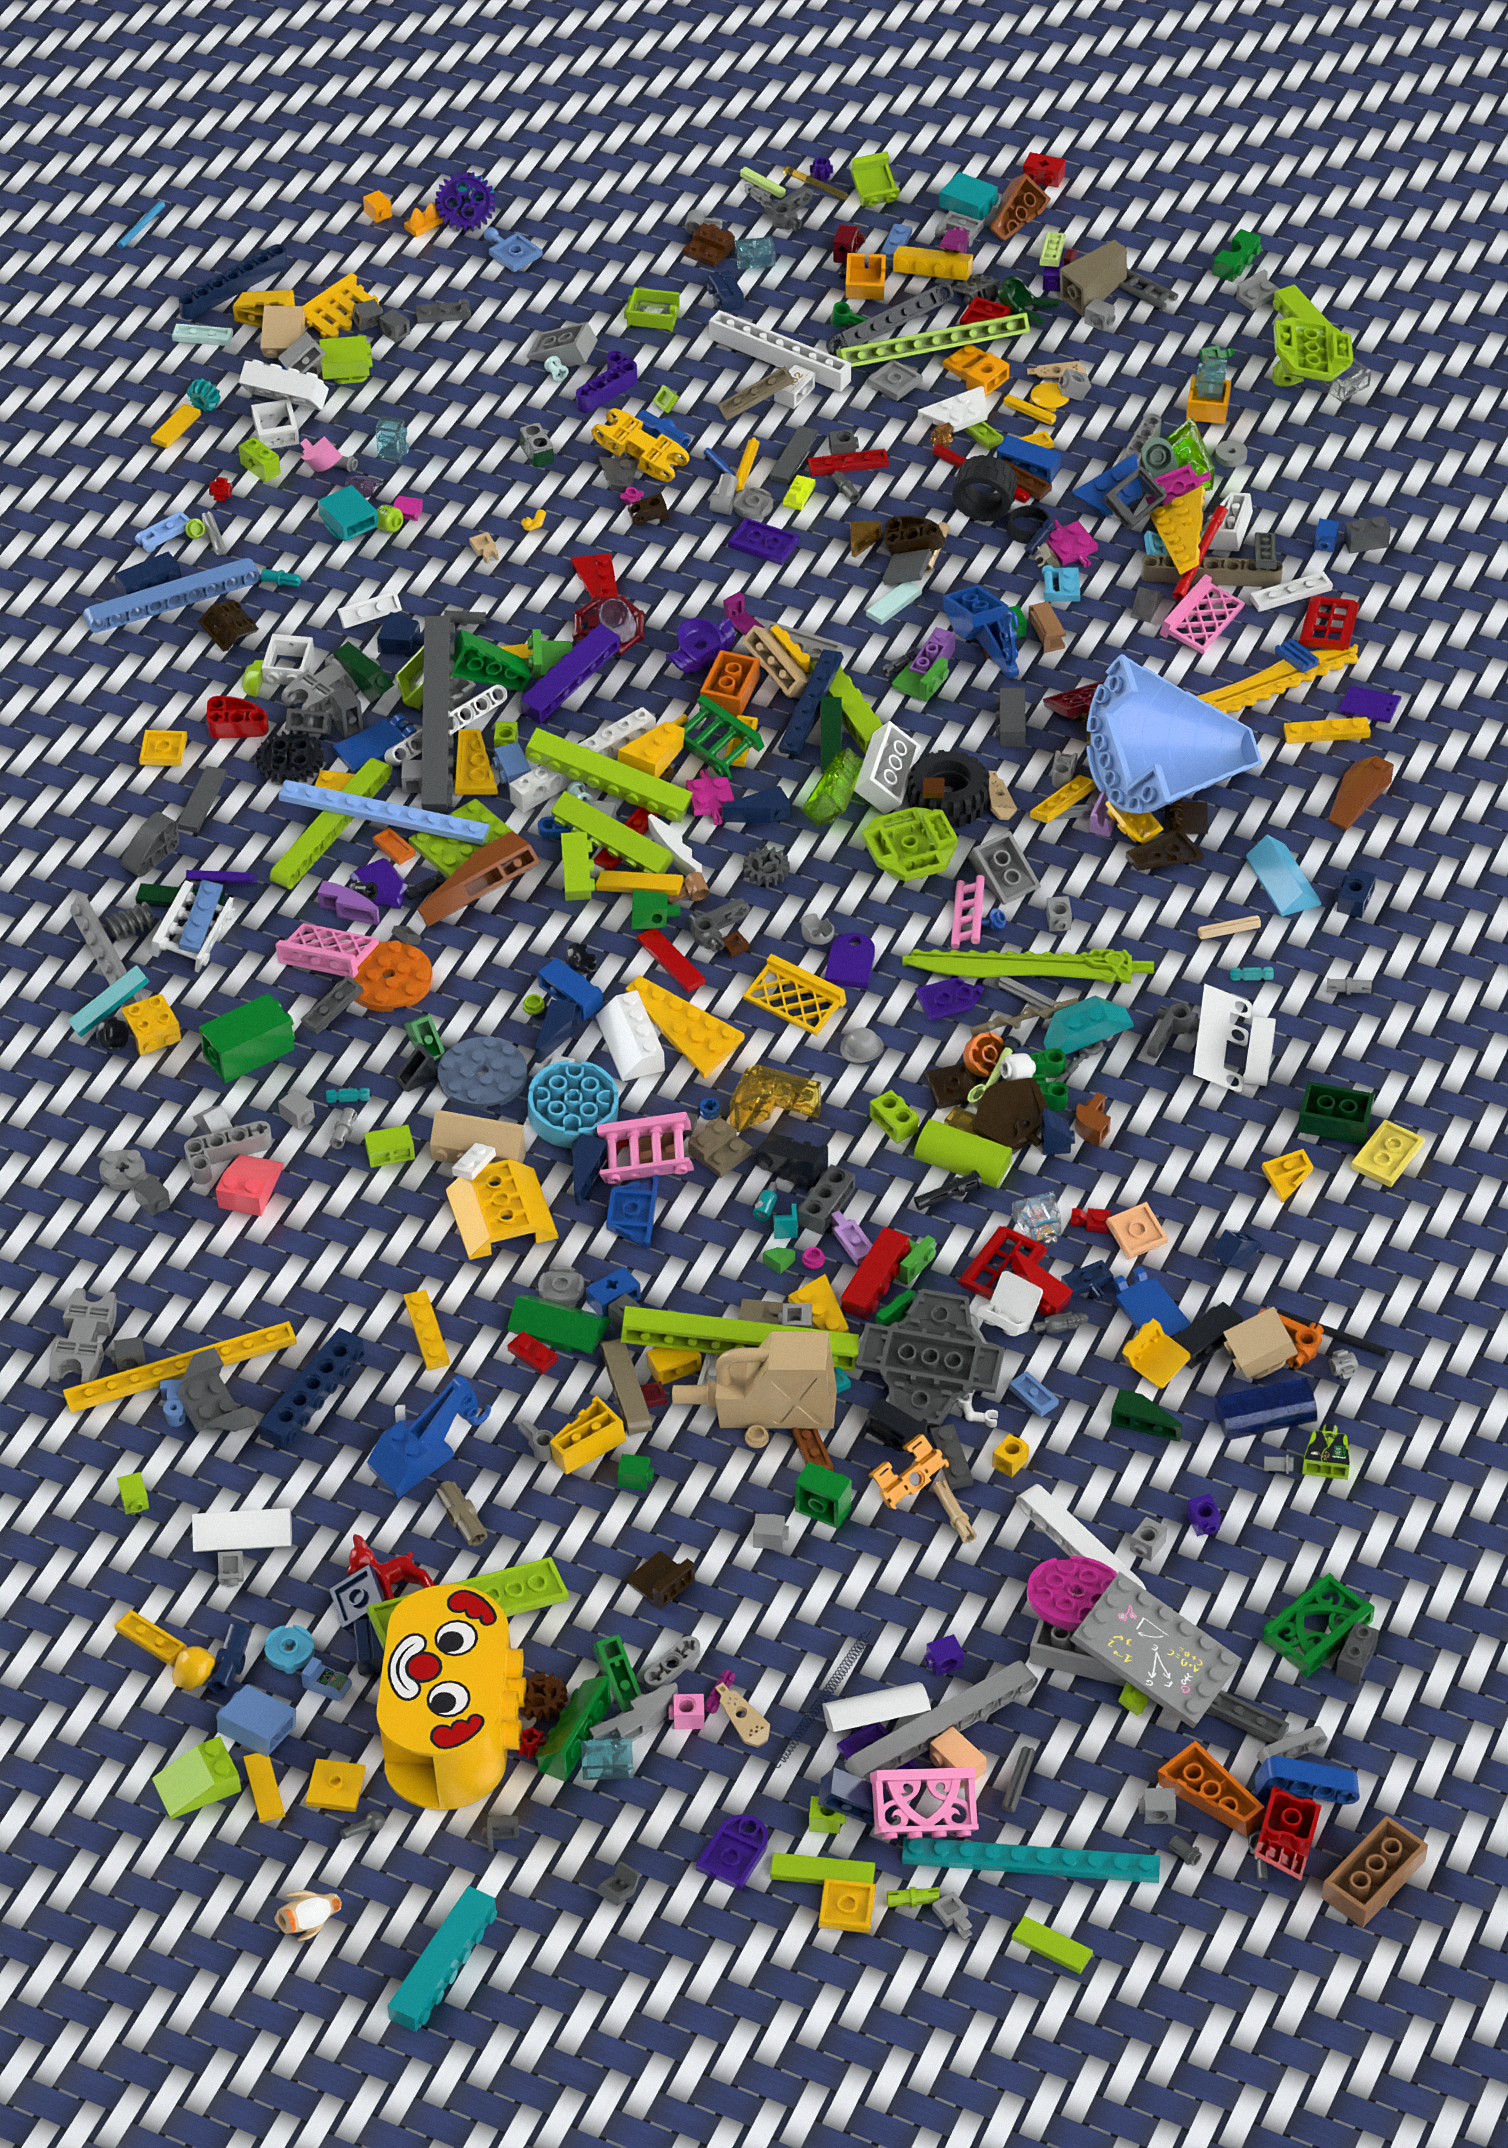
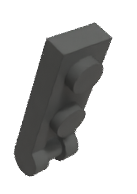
(443, 312)

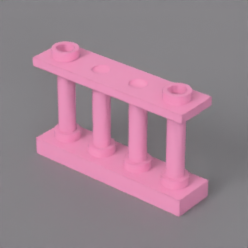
(633, 1131)

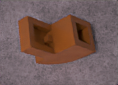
(1091, 1122)

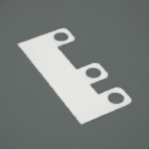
(1214, 1033)

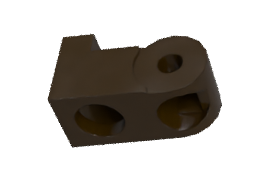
(648, 510)

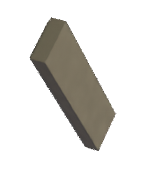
(755, 393)

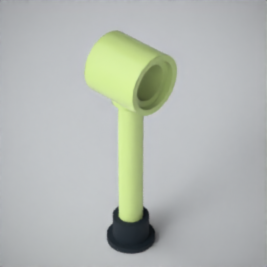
(1009, 1047)

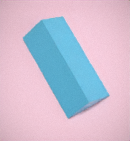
(1281, 877)

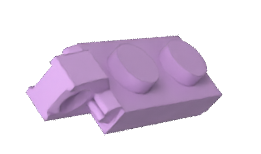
(850, 1237)

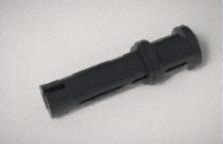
(958, 1187)

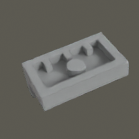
(1255, 290)

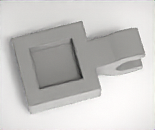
(953, 1911)

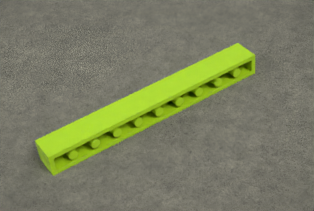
(935, 340)
(718, 1334)

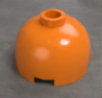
(983, 1053)

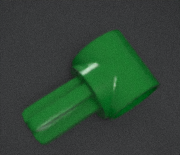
(843, 315)

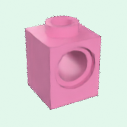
(687, 1720)

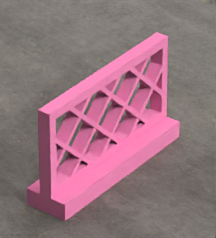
(1179, 616)
(325, 958)

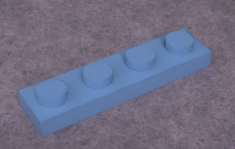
(200, 916)

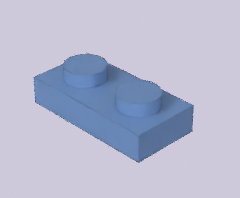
(1033, 1394)

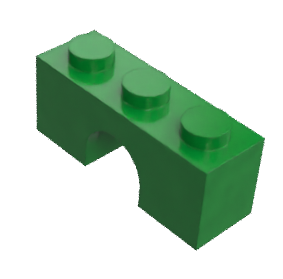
(1243, 250)

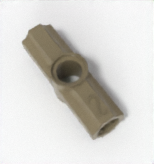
(461, 1513)

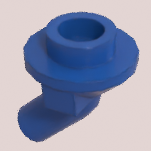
(995, 920)

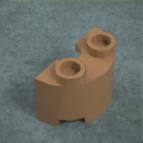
(667, 1148)

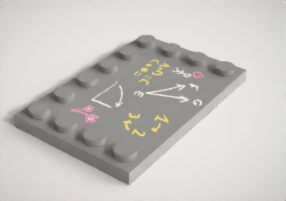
(1156, 1649)

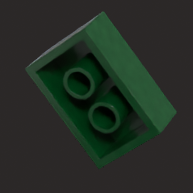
(1336, 1112)

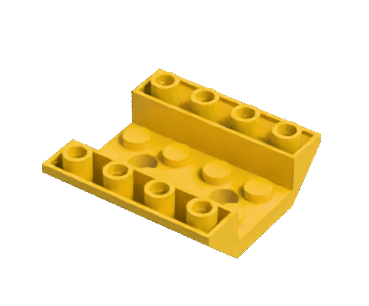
(481, 1206)

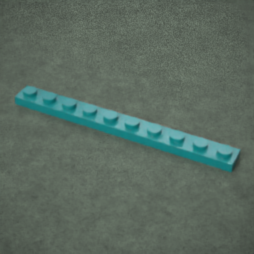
(1031, 1859)

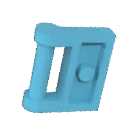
(1068, 584)

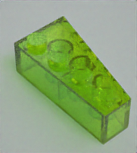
(834, 788)

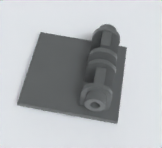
(978, 286)

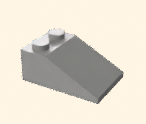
(569, 344)
(1004, 868)

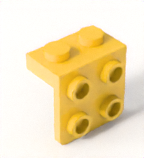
(1138, 826)
(152, 1024)
(1155, 1354)

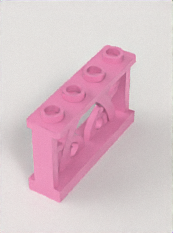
(948, 1777)

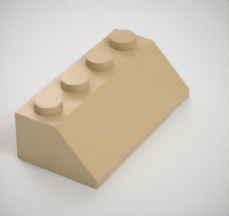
(456, 1133)

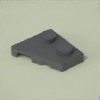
(618, 472)

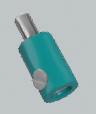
(765, 1203)

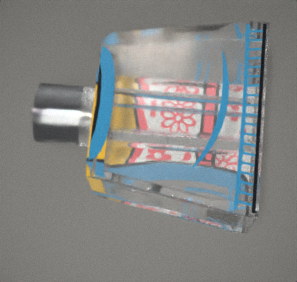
(1038, 1217)

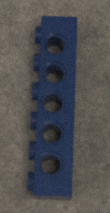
(311, 1388)

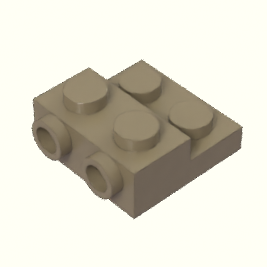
(719, 1147)

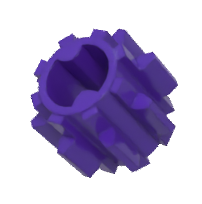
(821, 168)

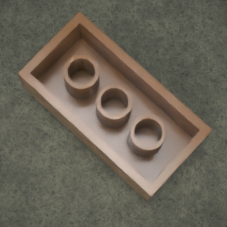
(1374, 1871)

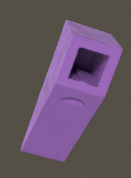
(939, 644)

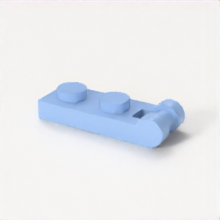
(162, 531)

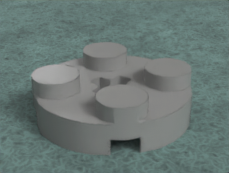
(119, 1159)

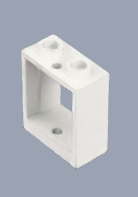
(287, 434)
(281, 645)

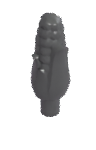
(1060, 1322)

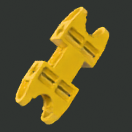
(645, 448)

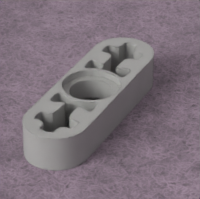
(674, 1653)
(1295, 1745)

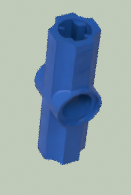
(656, 426)

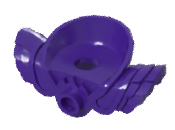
(701, 643)

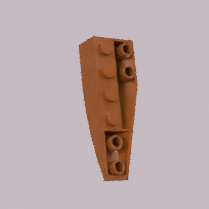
(479, 875)

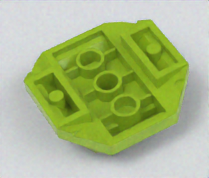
(1312, 349)

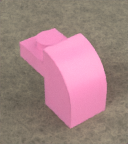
(321, 455)

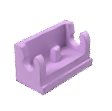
(1100, 821)

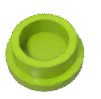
(194, 528)
(533, 1004)

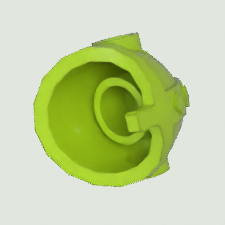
(1279, 375)

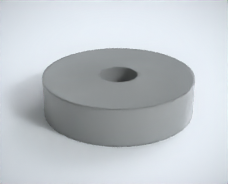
(1231, 453)

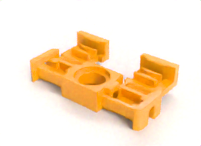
(897, 1486)

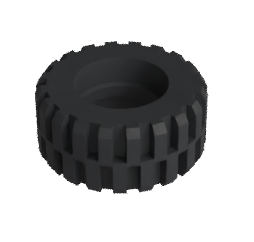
(959, 771)

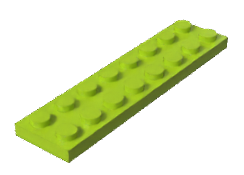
(514, 1589)

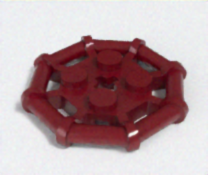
(593, 621)

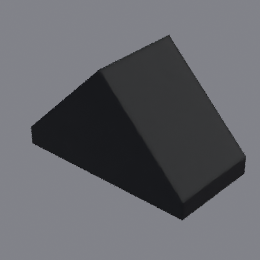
(417, 1069)

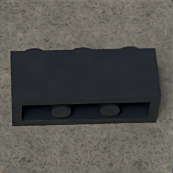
(1206, 1334)

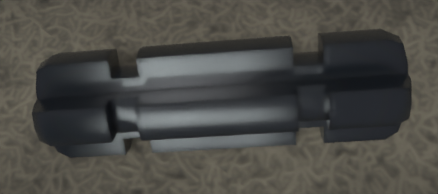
(898, 664)
(425, 886)

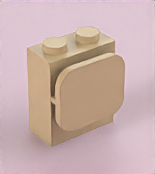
(281, 329)
(1259, 1344)

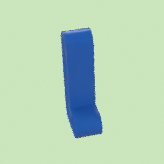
(1306, 1780)

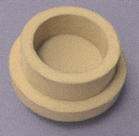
(756, 1436)

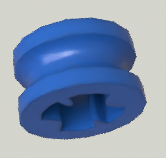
(709, 1114)

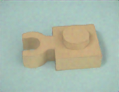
(485, 546)

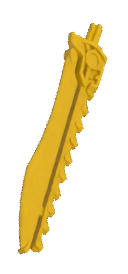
(1276, 680)

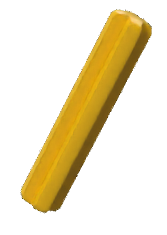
(1029, 409)

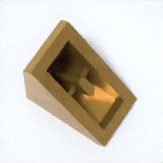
(863, 535)

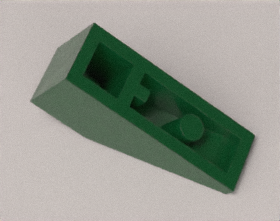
(363, 671)
(1142, 1415)

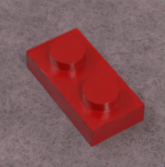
(532, 1352)

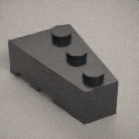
(792, 1160)

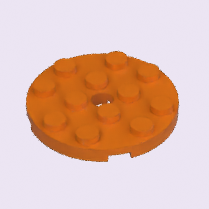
(406, 988)

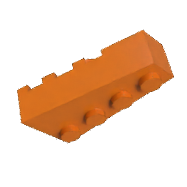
(1212, 1789)

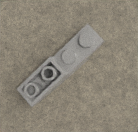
(644, 1715)

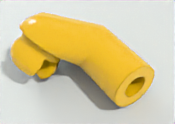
(535, 523)

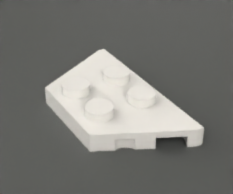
(958, 410)

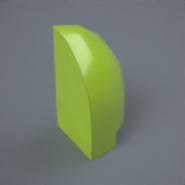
(253, 678)

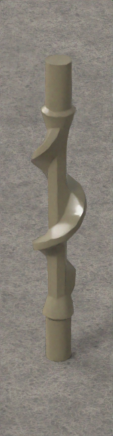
(1027, 1013)

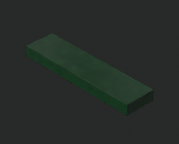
(830, 729)
(163, 895)

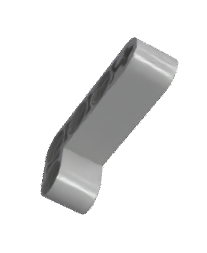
(224, 1146)

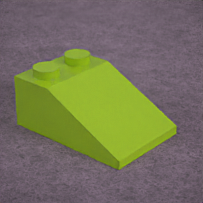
(197, 1778)

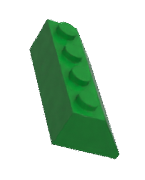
(563, 1742)

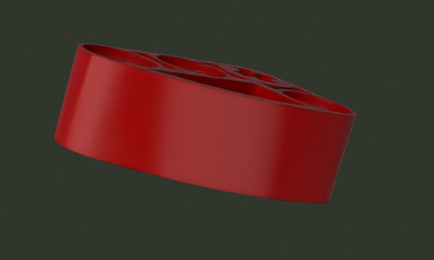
(235, 718)

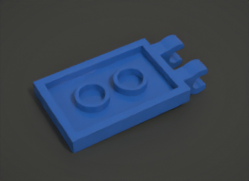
(372, 742)
(1147, 1301)

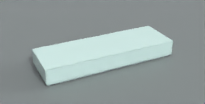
(202, 334)
(893, 602)

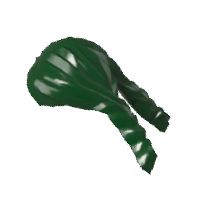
(1017, 296)

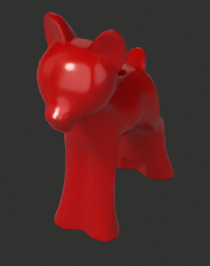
(390, 1572)

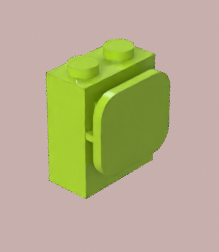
(346, 359)

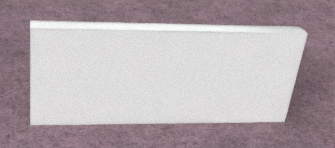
(242, 1530)
(876, 1707)

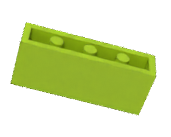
(962, 1152)

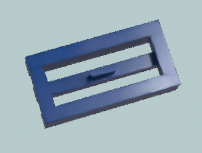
(1299, 653)

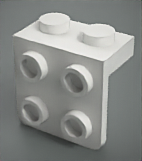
(1012, 1304)

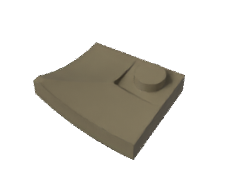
(760, 1311)

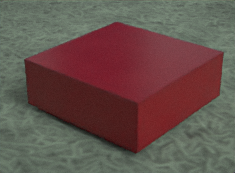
(654, 1394)

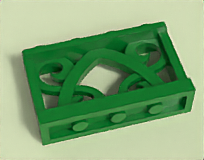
(1304, 1606)

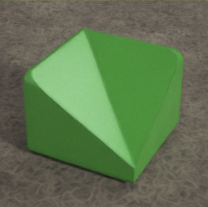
(779, 1258)

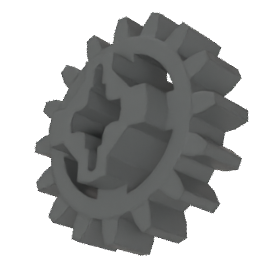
(766, 866)

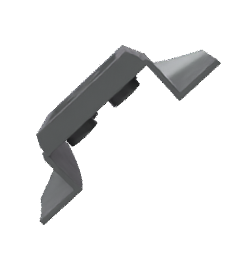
(207, 1397)

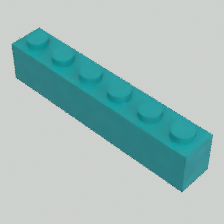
(442, 1959)

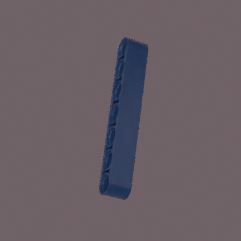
(233, 281)

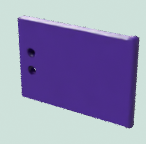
(1369, 704)

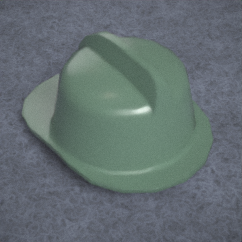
(1158, 457)

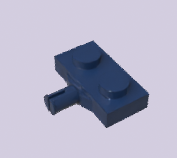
(1089, 1279)

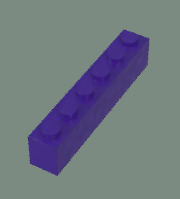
(569, 673)

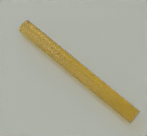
(816, 183)

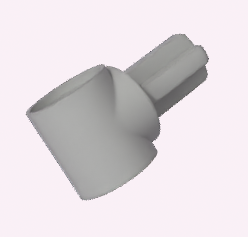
(697, 218)
(538, 1440)

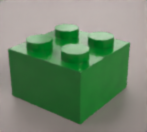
(823, 1495)

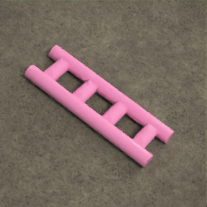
(975, 918)

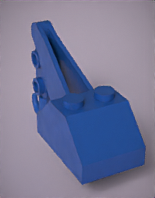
(981, 616)
(417, 1446)

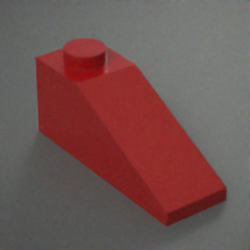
(1055, 1293)

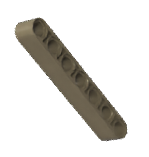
(1222, 570)

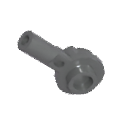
(1261, 1864)

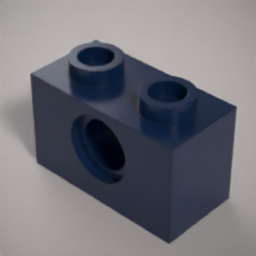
(1355, 892)

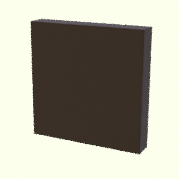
(950, 1085)

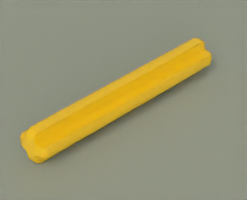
(746, 463)

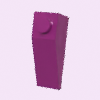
(955, 240)

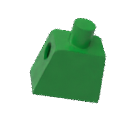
(652, 910)

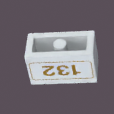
(796, 392)

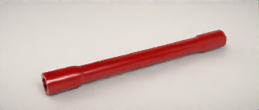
(1215, 521)

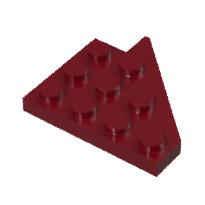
(1072, 702)

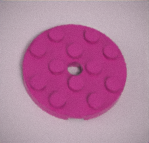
(1055, 1581)

